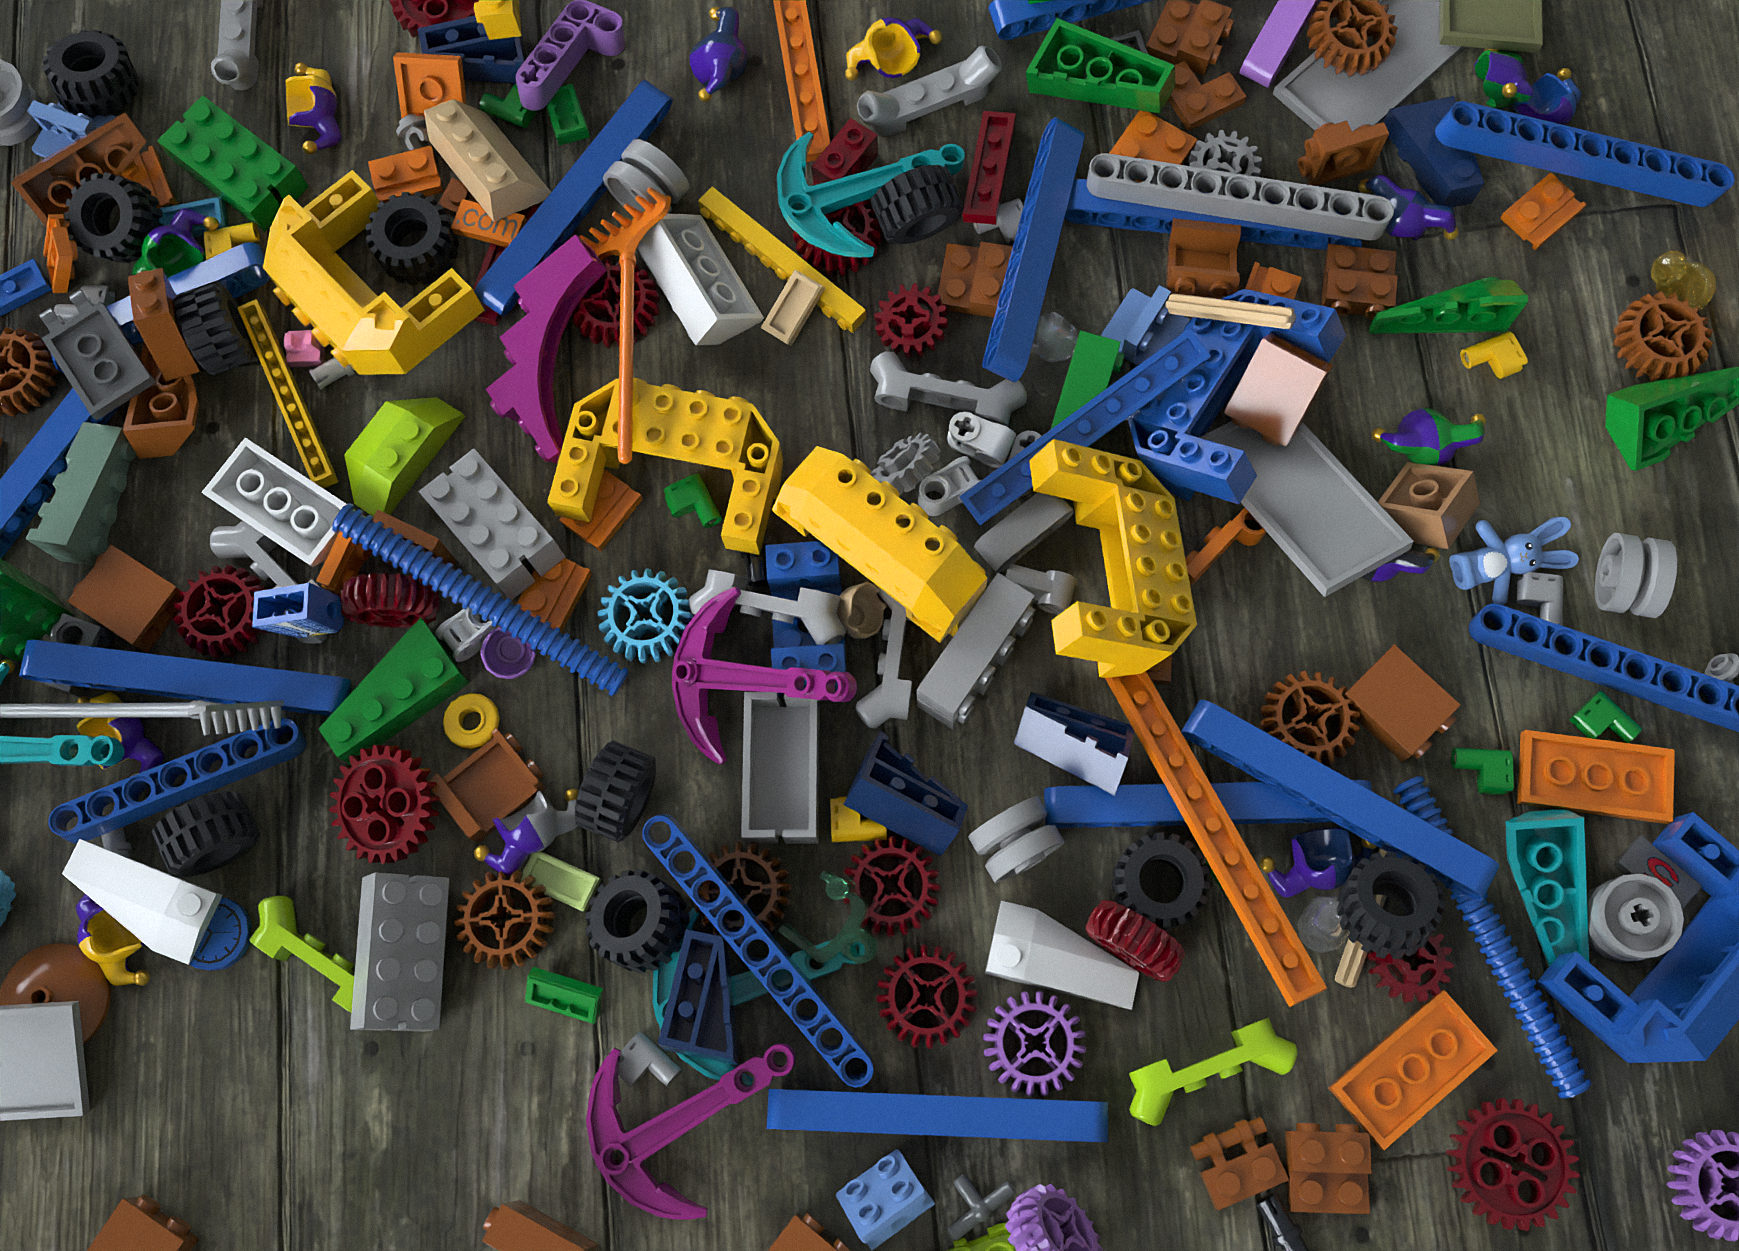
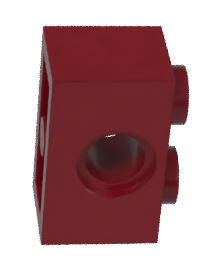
(847, 154)

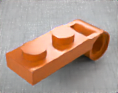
(1219, 540)

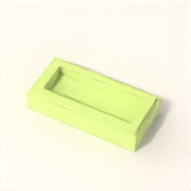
(562, 880)

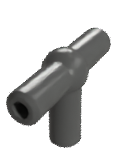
(981, 1208)

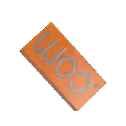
(476, 224)

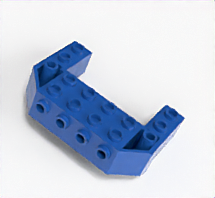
(1170, 425)
(1693, 989)

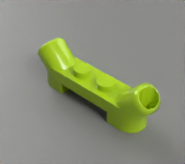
(280, 938)
(1254, 1043)

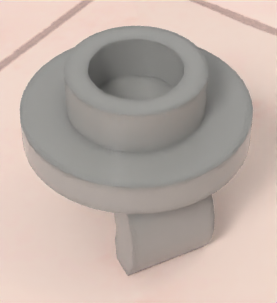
(412, 127)
(1724, 667)

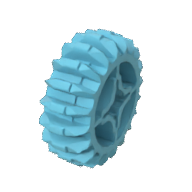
(636, 627)

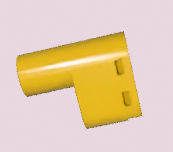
(229, 237)
(1501, 352)
(849, 827)

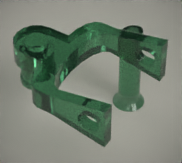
(850, 933)

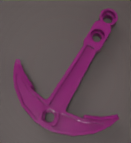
(705, 674)
(608, 1134)

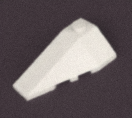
(151, 904)
(1048, 955)

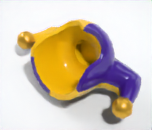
(890, 47)
(313, 104)
(125, 729)
(108, 943)

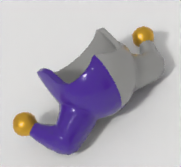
(529, 832)

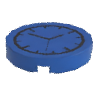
(224, 938)

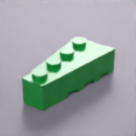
(1098, 70)
(1088, 373)

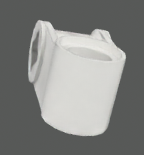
(984, 441)
(950, 483)
(468, 629)

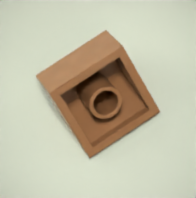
(1431, 502)

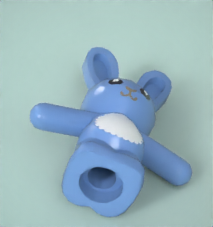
(1517, 555)

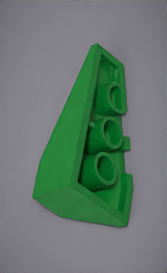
(1469, 308)
(1660, 414)

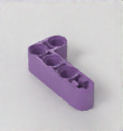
(576, 30)
(1277, 40)

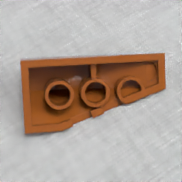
(100, 151)
(161, 414)

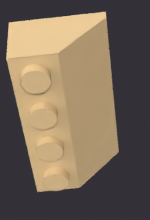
(483, 159)

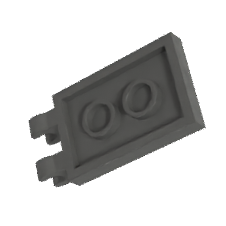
(96, 356)

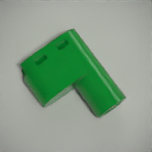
(507, 109)
(692, 495)
(1601, 713)
(1492, 767)

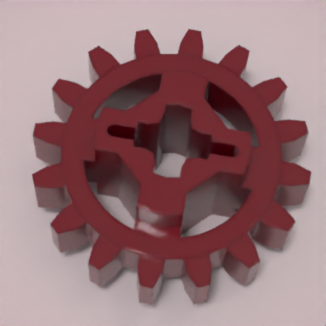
(900, 311)
(1409, 977)

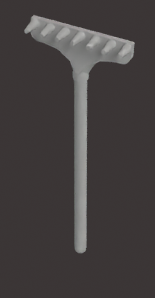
(195, 709)

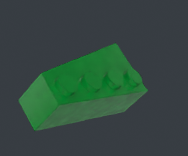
(395, 693)

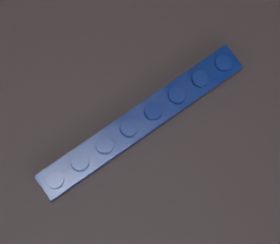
(1090, 422)

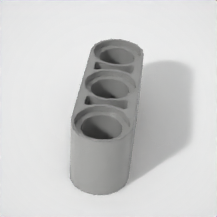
(1023, 530)

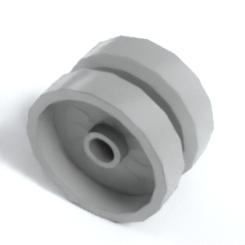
(15, 99)
(644, 168)
(1635, 575)
(1013, 835)
(1633, 918)

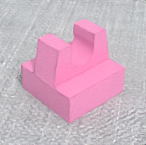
(303, 349)

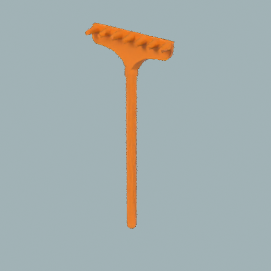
(623, 243)

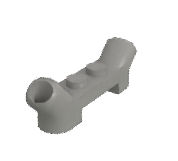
(236, 44)
(963, 81)
(899, 387)
(247, 542)
(814, 607)
(893, 695)

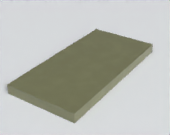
(1492, 24)

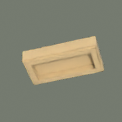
(793, 307)

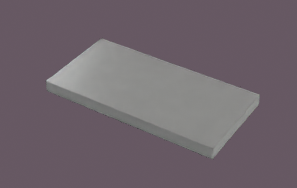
(1324, 97)
(1315, 508)
(42, 1061)

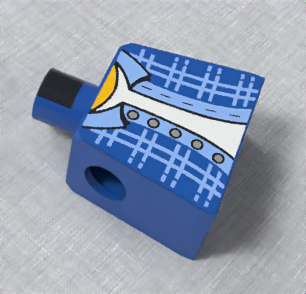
(312, 608)

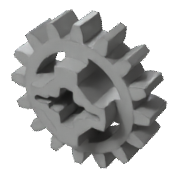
(1226, 155)
(907, 462)

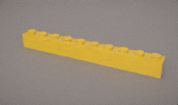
(779, 257)
(287, 394)

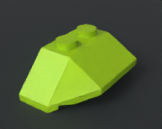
(397, 450)

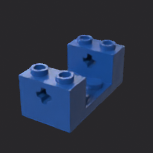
(810, 567)

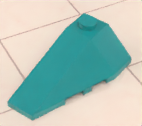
(1550, 872)

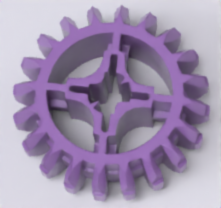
(1056, 1018)
(1699, 1200)
(1049, 1222)

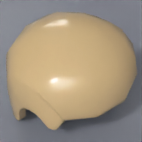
(861, 610)

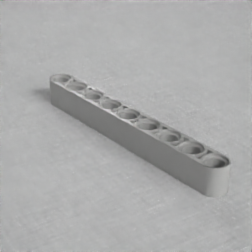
(1252, 189)

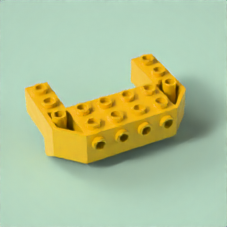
(360, 326)
(681, 428)
(883, 539)
(1141, 556)

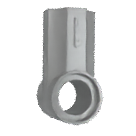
(1051, 589)

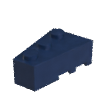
(700, 1003)

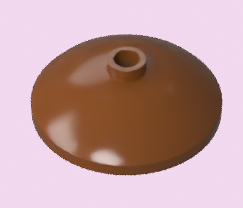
(64, 977)

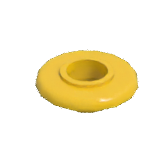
(459, 709)

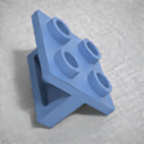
(61, 126)
(1144, 324)
(884, 1199)

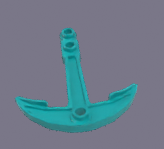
(805, 205)
(60, 749)
(744, 988)

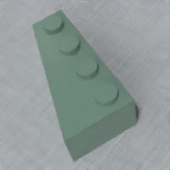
(85, 496)

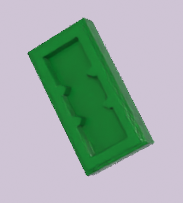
(567, 116)
(563, 995)

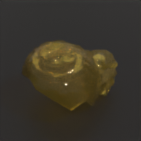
(1684, 277)

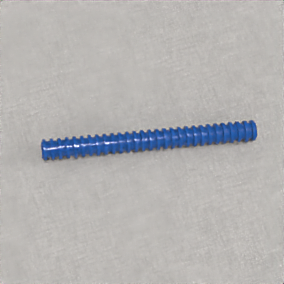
(478, 598)
(1505, 962)

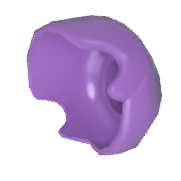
(505, 655)

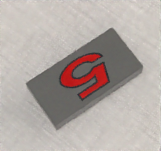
(1646, 859)

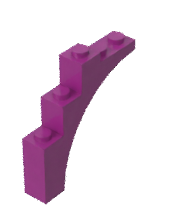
(549, 299)

